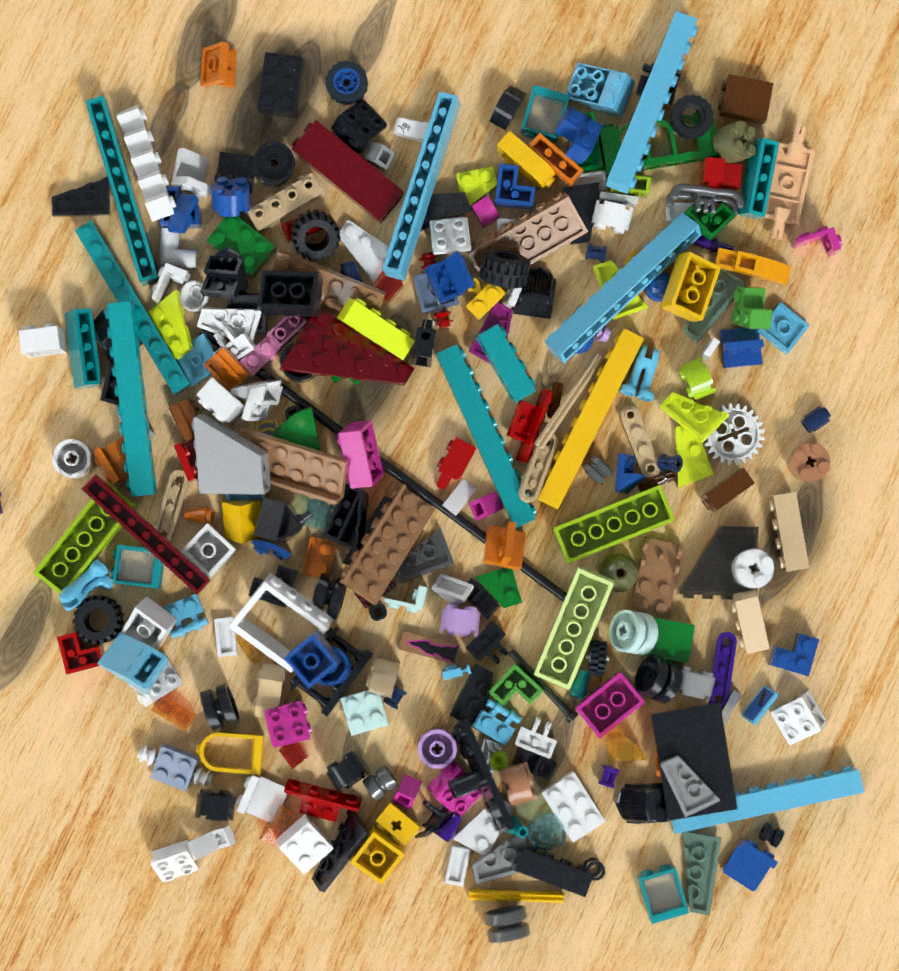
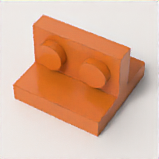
(218, 65)
(504, 546)

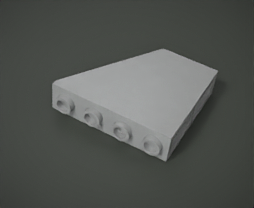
(228, 461)

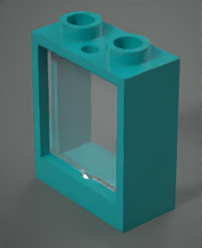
(544, 113)
(136, 567)
(662, 893)

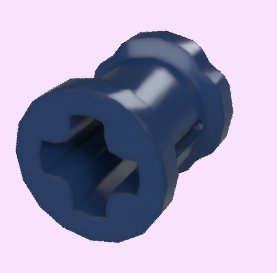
(596, 252)
(670, 462)
(396, 697)

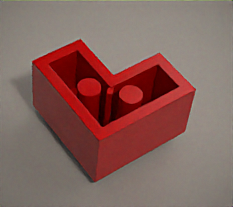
(720, 174)
(74, 655)

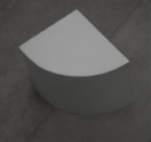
(378, 155)

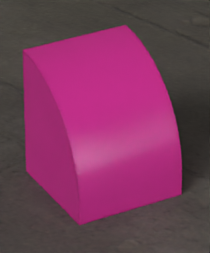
(485, 212)
(486, 506)
(407, 791)

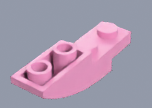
(273, 343)

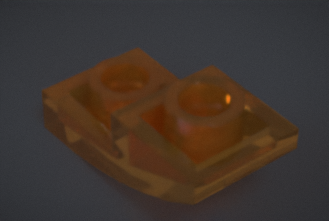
(173, 712)
(280, 823)

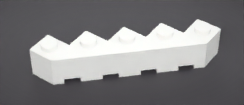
(146, 163)

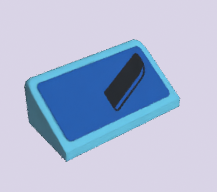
(759, 705)

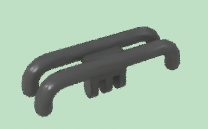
(705, 197)

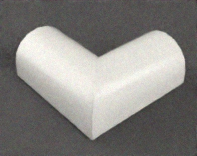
(171, 254)

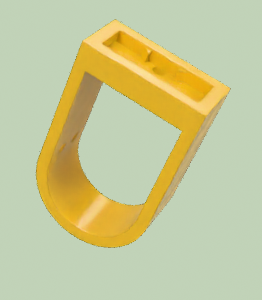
(529, 163)
(256, 756)

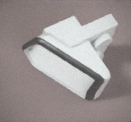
(259, 398)

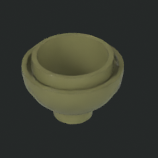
(624, 562)

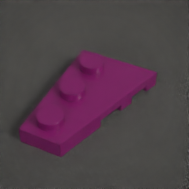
(498, 315)

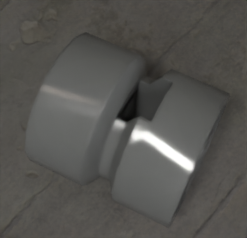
(380, 782)

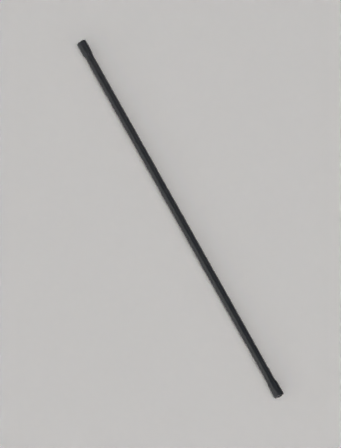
(403, 478)

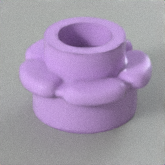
(603, 334)

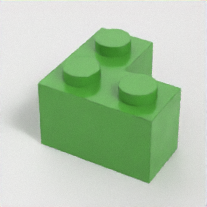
(750, 309)
(515, 682)

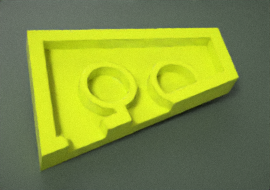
(605, 272)
(171, 324)
(694, 417)
(695, 461)

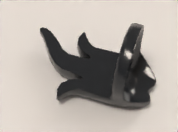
(435, 820)

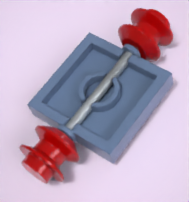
(427, 296)

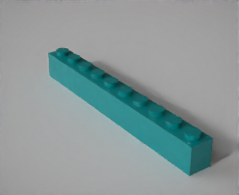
(123, 190)
(124, 291)
(131, 398)
(484, 434)

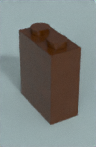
(745, 99)
(727, 490)

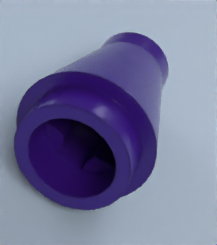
(448, 827)

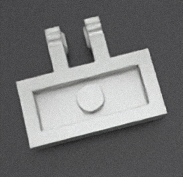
(238, 346)
(535, 741)

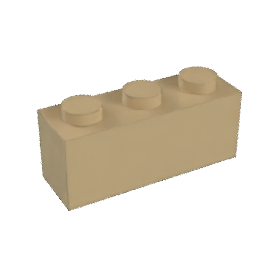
(750, 621)

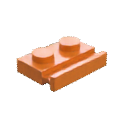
(226, 368)
(319, 557)

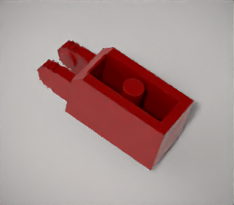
(455, 462)

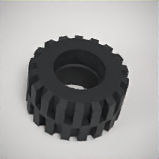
(319, 250)
(504, 269)
(82, 619)

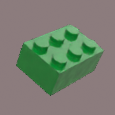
(246, 241)

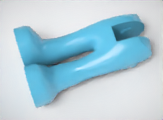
(650, 367)
(92, 578)

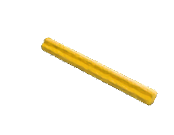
(516, 895)

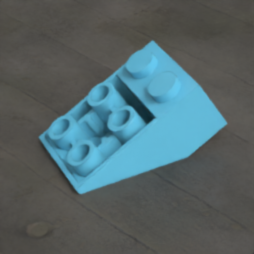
(600, 89)
(134, 662)

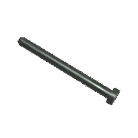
(548, 691)

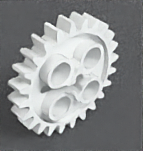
(739, 450)

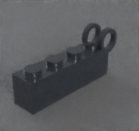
(555, 871)

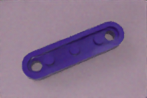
(723, 667)

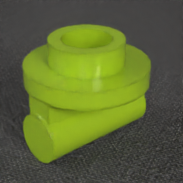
(499, 760)

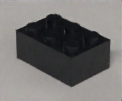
(281, 85)
(290, 293)

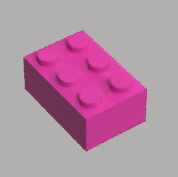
(361, 450)
(609, 704)

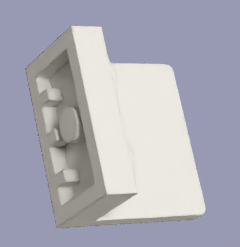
(165, 275)
(799, 718)

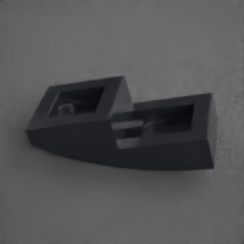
(482, 600)
(536, 763)

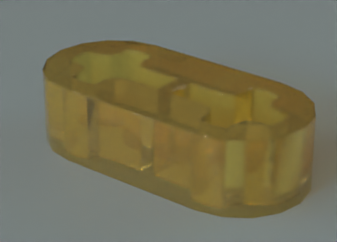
(248, 651)

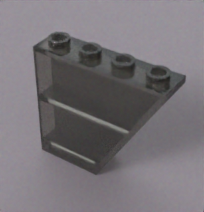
(713, 568)

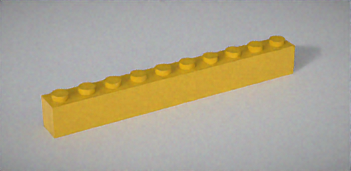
(591, 417)

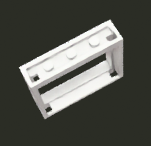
(293, 599)

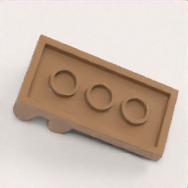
(656, 578)

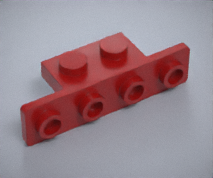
(527, 422)
(321, 801)

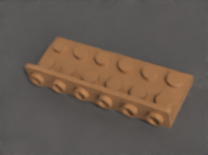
(534, 232)
(336, 286)
(302, 468)
(386, 544)

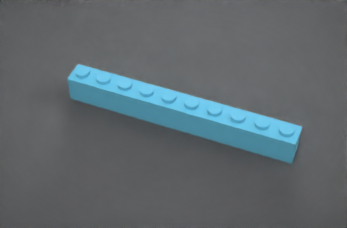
(651, 103)
(421, 186)
(623, 287)
(780, 797)

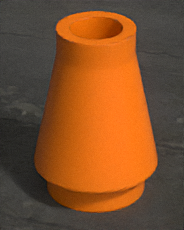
(200, 515)

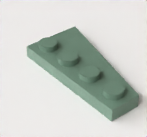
(720, 299)
(701, 868)

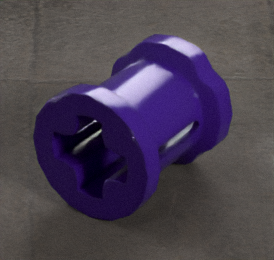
(608, 776)

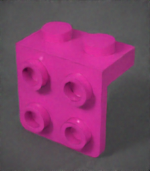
(830, 240)
(287, 724)
(440, 790)

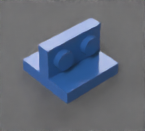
(741, 347)

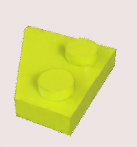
(476, 183)

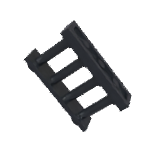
(327, 703)

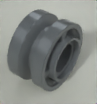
(597, 470)

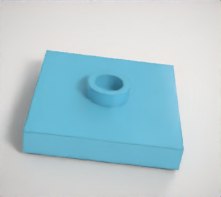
(785, 328)
(193, 361)

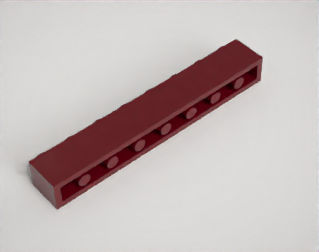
(146, 534)

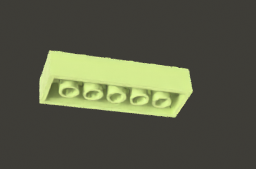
(574, 627)

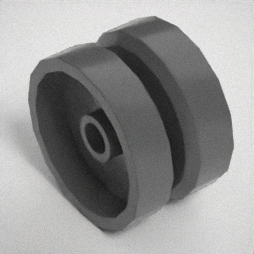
(507, 924)

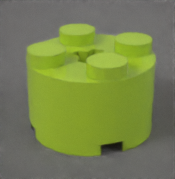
(697, 378)

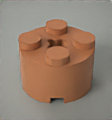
(818, 468)
(518, 784)

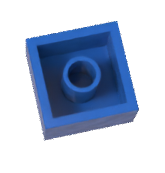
(313, 659)

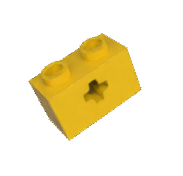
(394, 813)

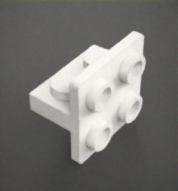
(450, 235)
(173, 861)

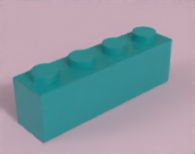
(759, 179)
(82, 348)
(505, 363)

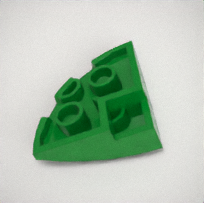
(300, 429)

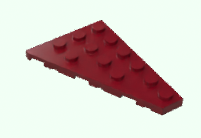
(337, 350)

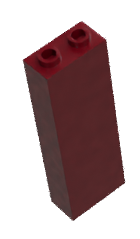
(347, 171)

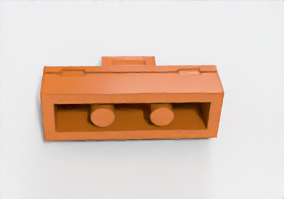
(562, 165)

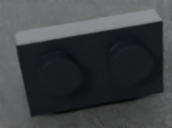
(358, 125)

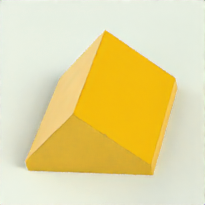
(240, 519)

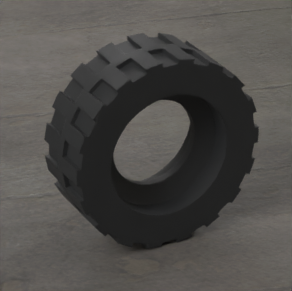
(684, 130)

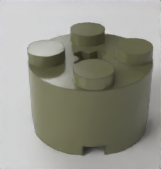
(735, 142)

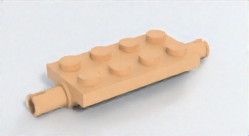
(789, 183)

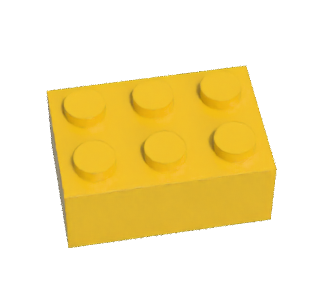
(690, 287)

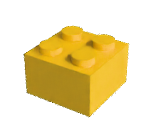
(378, 855)

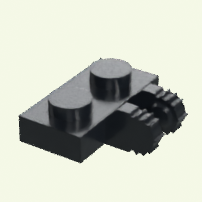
(486, 641)

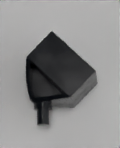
(279, 521)

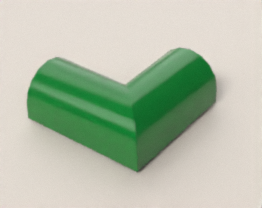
(709, 223)

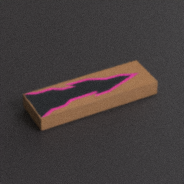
(428, 647)

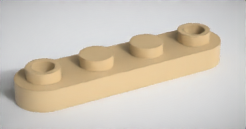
(639, 441)
(537, 470)
(172, 504)

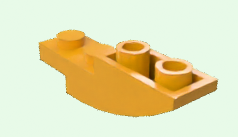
(753, 265)

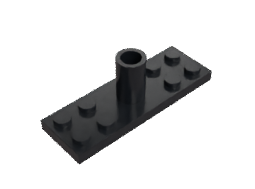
(479, 778)

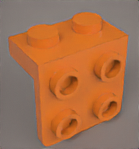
(112, 461)

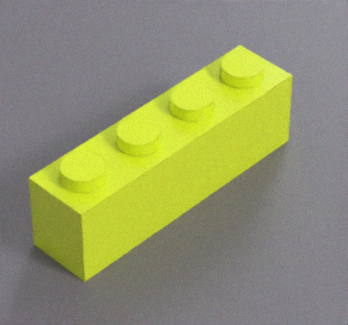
(375, 328)

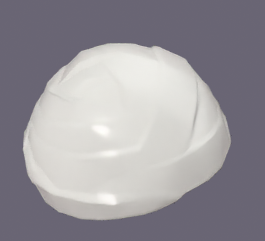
(191, 296)

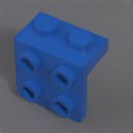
(449, 277)
(749, 864)

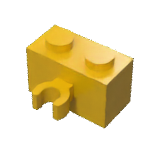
(484, 298)

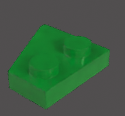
(501, 586)

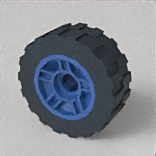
(350, 72)

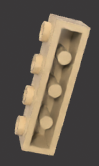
(286, 202)
(789, 532)

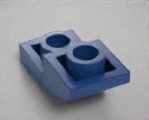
(181, 219)
(265, 547)

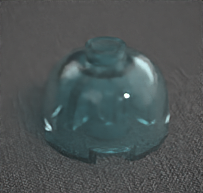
(546, 831)

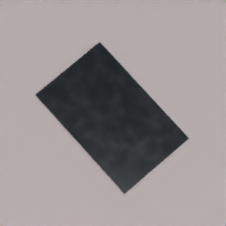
(700, 741)

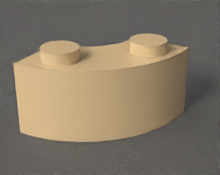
(383, 677)
(270, 688)

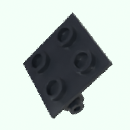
(235, 166)

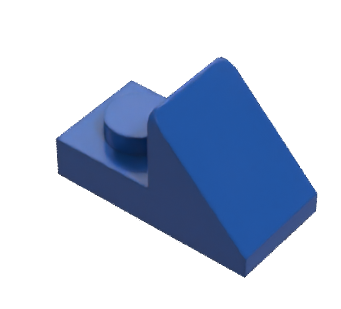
(625, 478)

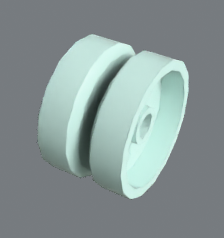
(633, 632)

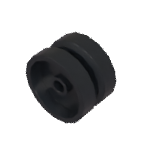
(270, 175)
(329, 596)
(658, 679)
(219, 707)

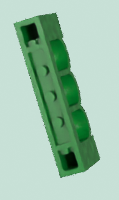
(611, 142)

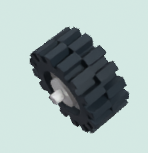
(597, 657)

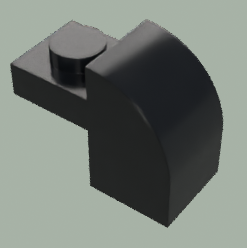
(507, 107)

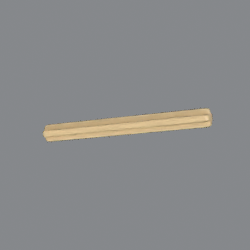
(569, 400)

